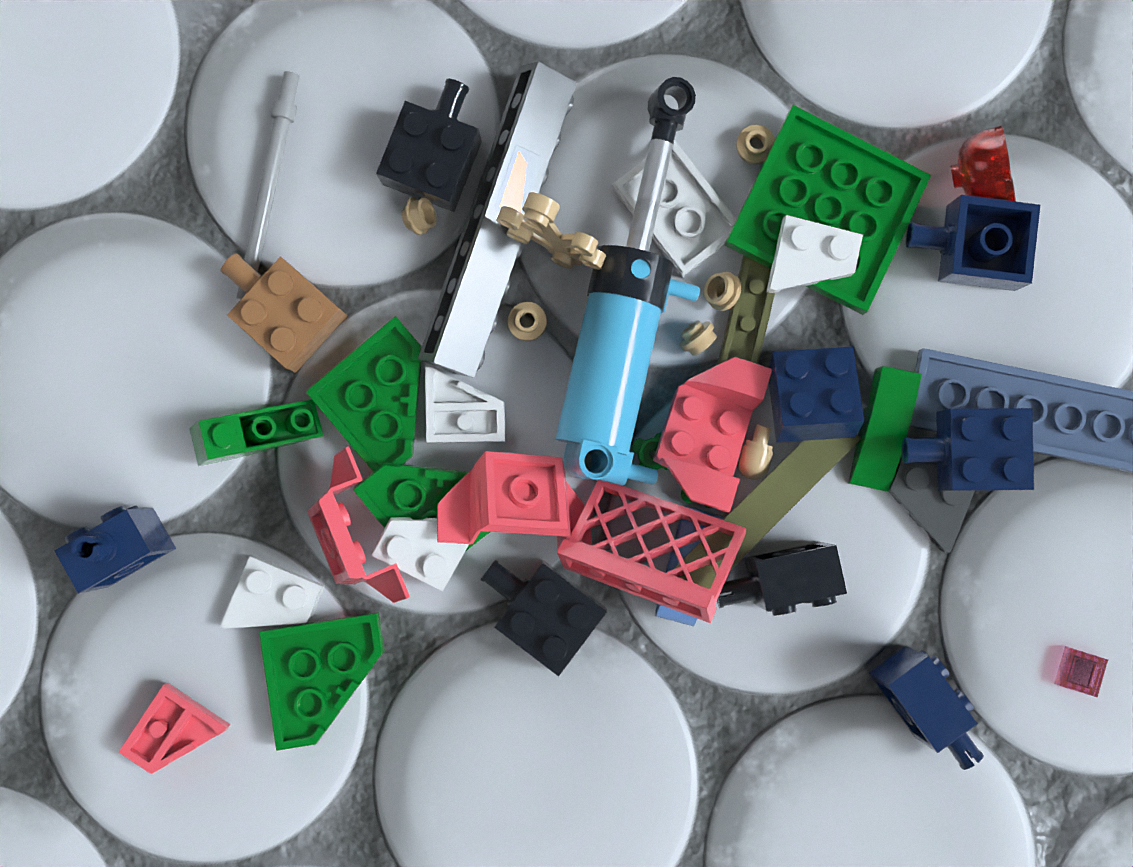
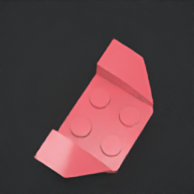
(709, 428)
(510, 497)
(341, 553)

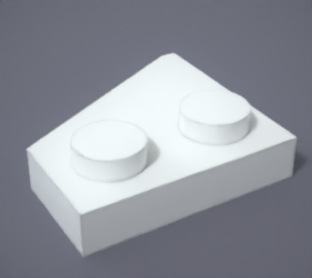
(812, 254)
(461, 412)
(417, 552)
(271, 597)

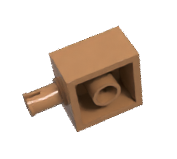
(282, 310)

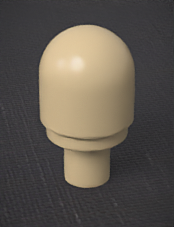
(756, 454)

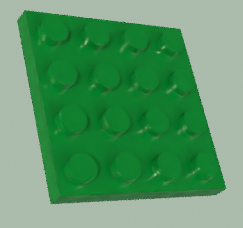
(836, 182)

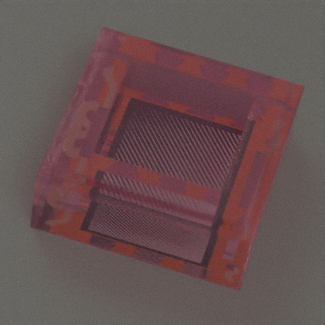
(1081, 671)

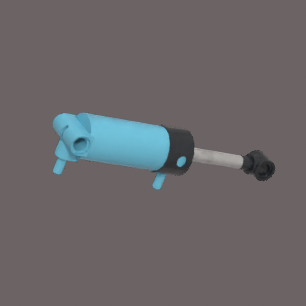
(624, 320)

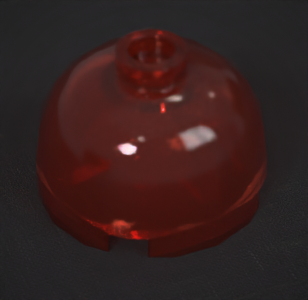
(984, 166)

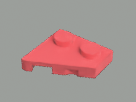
(170, 730)

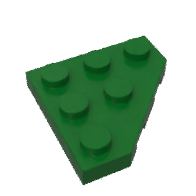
(375, 396)
(407, 492)
(316, 672)

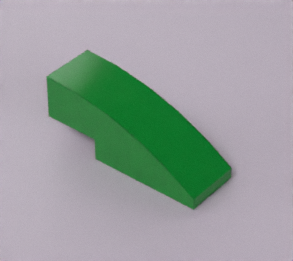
(884, 427)

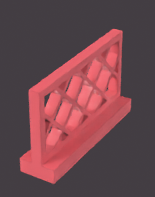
(644, 580)

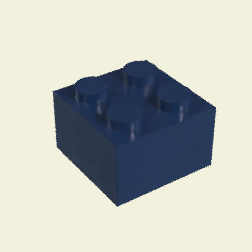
(815, 394)

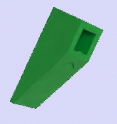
(254, 431)

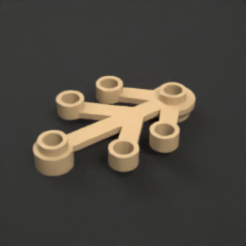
(540, 227)

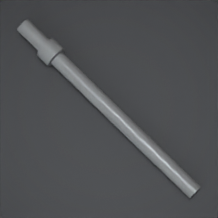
(283, 114)

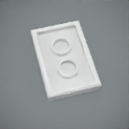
(690, 215)

